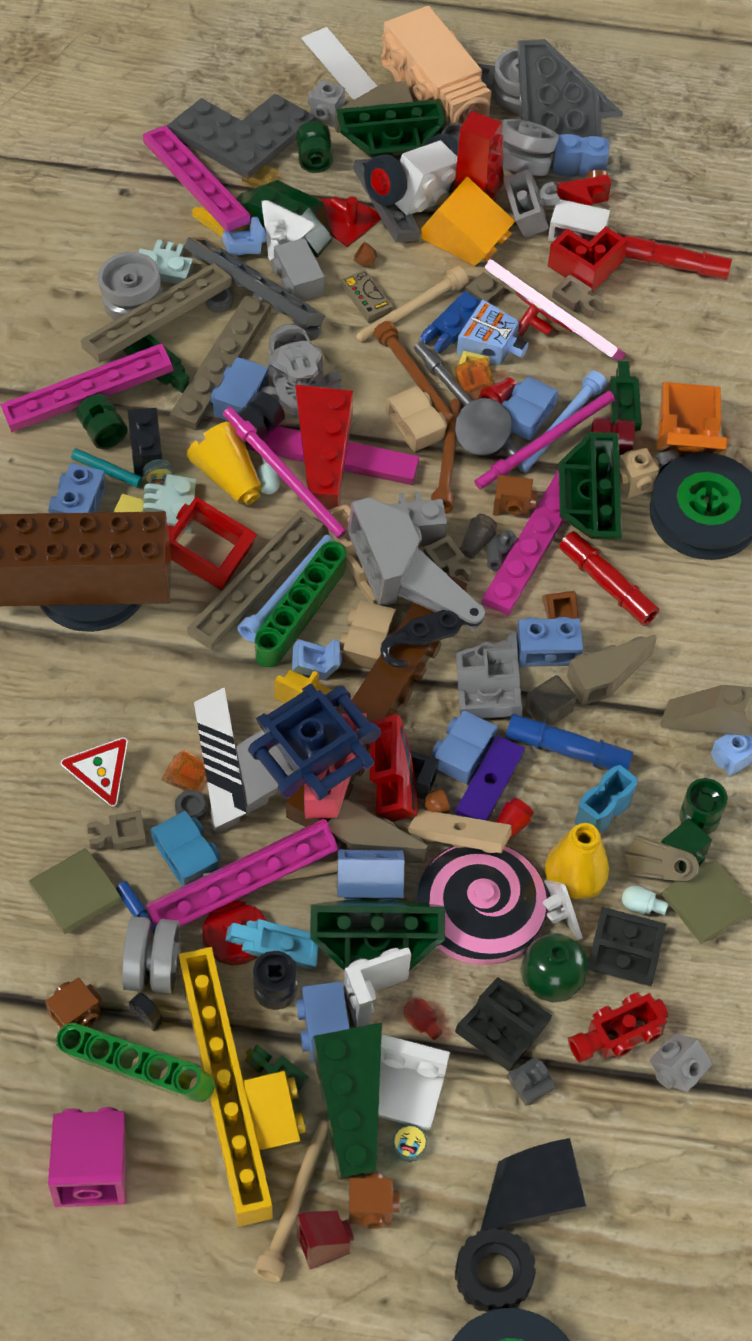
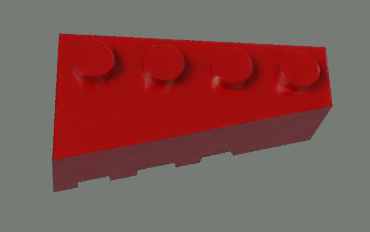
(481, 154)
(325, 434)

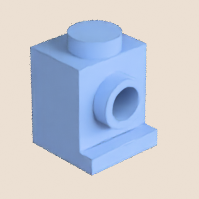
(732, 752)

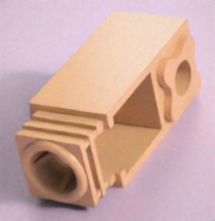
(434, 65)

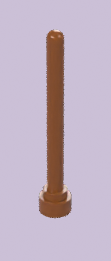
(388, 336)
(443, 491)

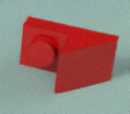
(586, 190)

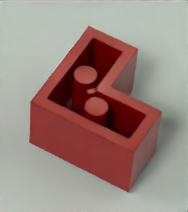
(586, 260)

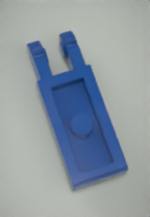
(451, 322)

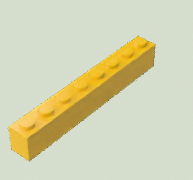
(229, 1100)

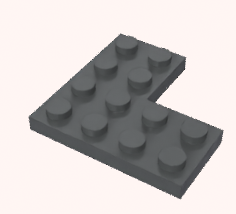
(241, 143)

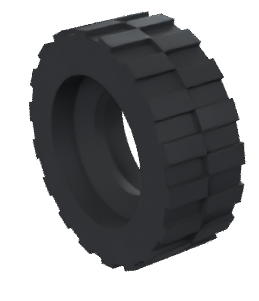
(495, 1242)

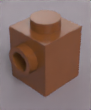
(74, 1004)
(372, 1201)

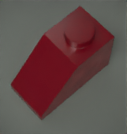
(323, 1236)

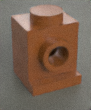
(514, 495)

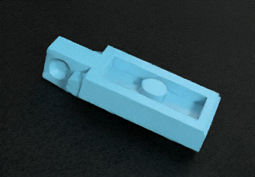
(267, 936)

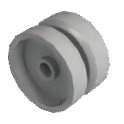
(506, 82)
(527, 146)
(128, 282)
(152, 955)

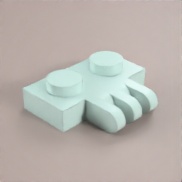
(171, 264)
(170, 497)

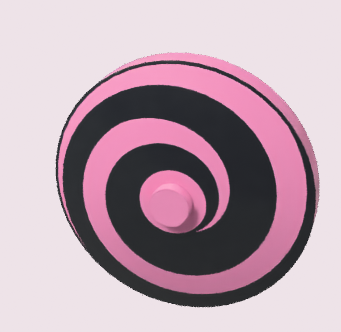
(488, 903)

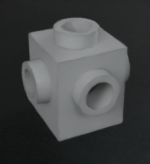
(325, 101)
(680, 1062)

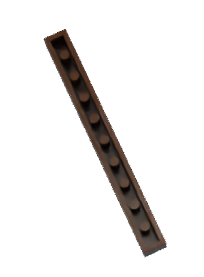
(382, 695)

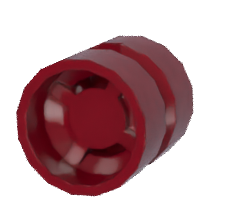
(624, 428)

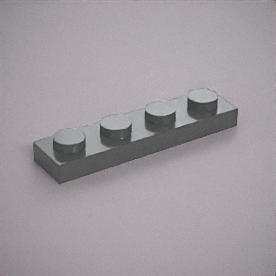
(400, 226)

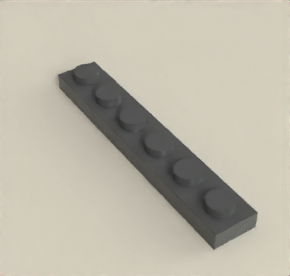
(261, 286)

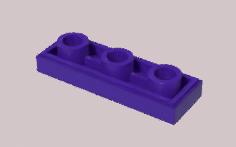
(497, 768)

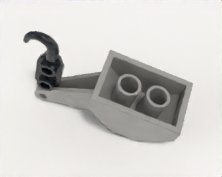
(396, 567)

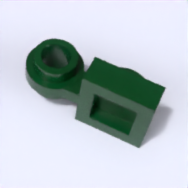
(259, 1059)

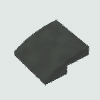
(626, 946)
(503, 1024)

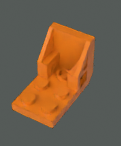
(690, 419)

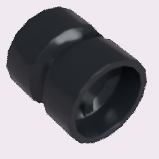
(263, 413)
(275, 980)

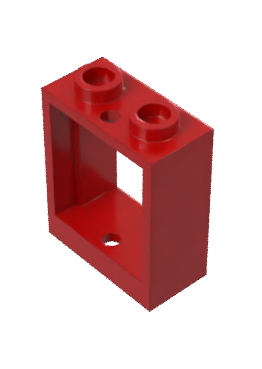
(220, 524)

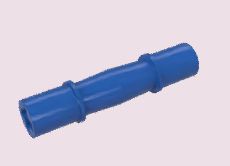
(567, 743)

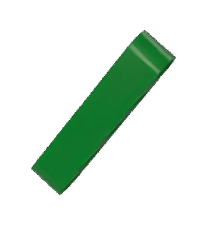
(299, 615)
(147, 1069)

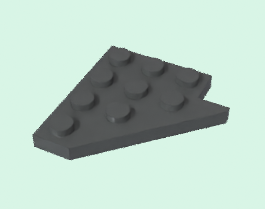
(558, 93)

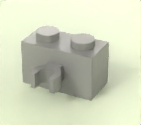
(529, 202)
(428, 516)

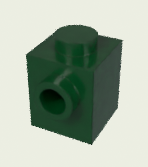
(691, 839)

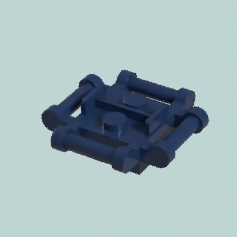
(313, 739)

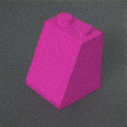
(88, 1158)

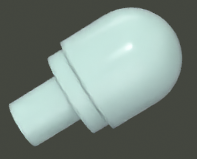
(268, 478)
(642, 901)

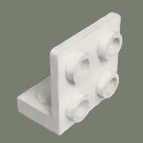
(367, 976)
(410, 1081)

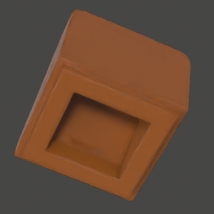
(561, 605)

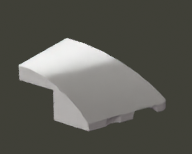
(490, 679)
(255, 780)

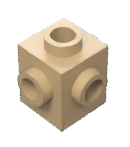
(638, 472)

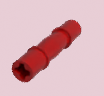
(677, 257)
(609, 578)

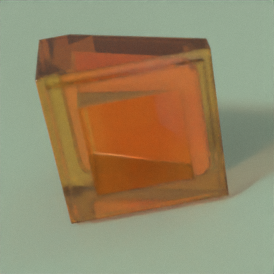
(474, 375)
(185, 772)

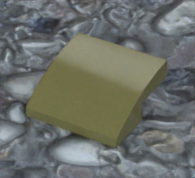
(75, 890)
(708, 902)

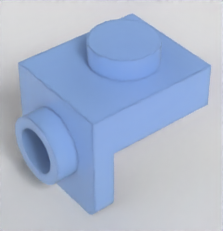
(245, 242)
(313, 657)

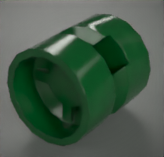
(314, 147)
(101, 421)
(704, 804)

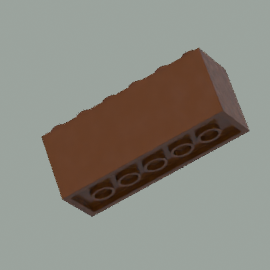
(84, 559)

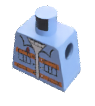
(491, 334)

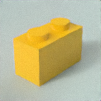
(274, 1110)

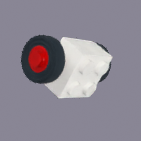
(418, 179)

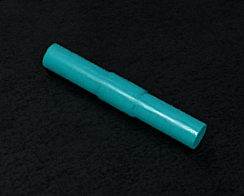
(110, 469)

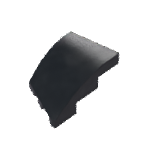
(534, 1187)

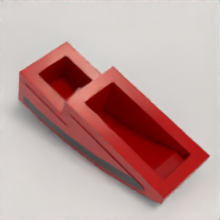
(393, 771)

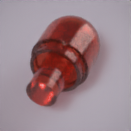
(422, 1017)

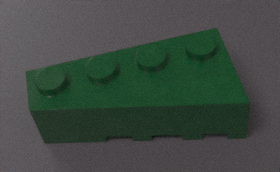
(349, 1088)

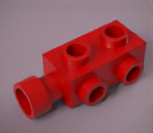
(622, 1025)

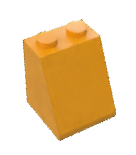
(468, 224)

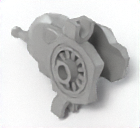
(295, 362)

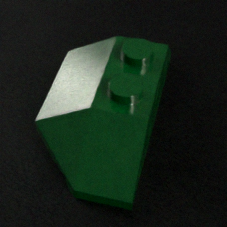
(391, 127)
(294, 201)
(592, 487)
(370, 927)

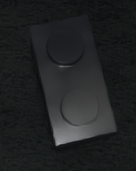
(144, 438)

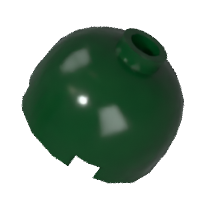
(554, 967)

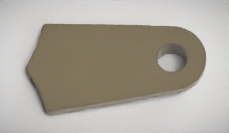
(659, 860)

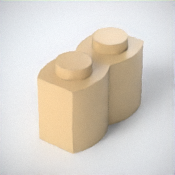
(416, 418)
(368, 629)

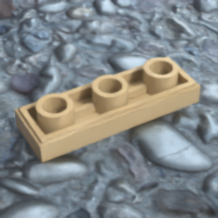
(460, 831)

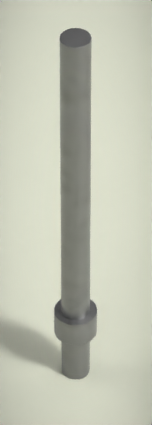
(436, 366)

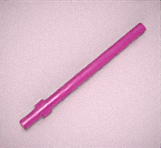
(247, 432)
(503, 467)

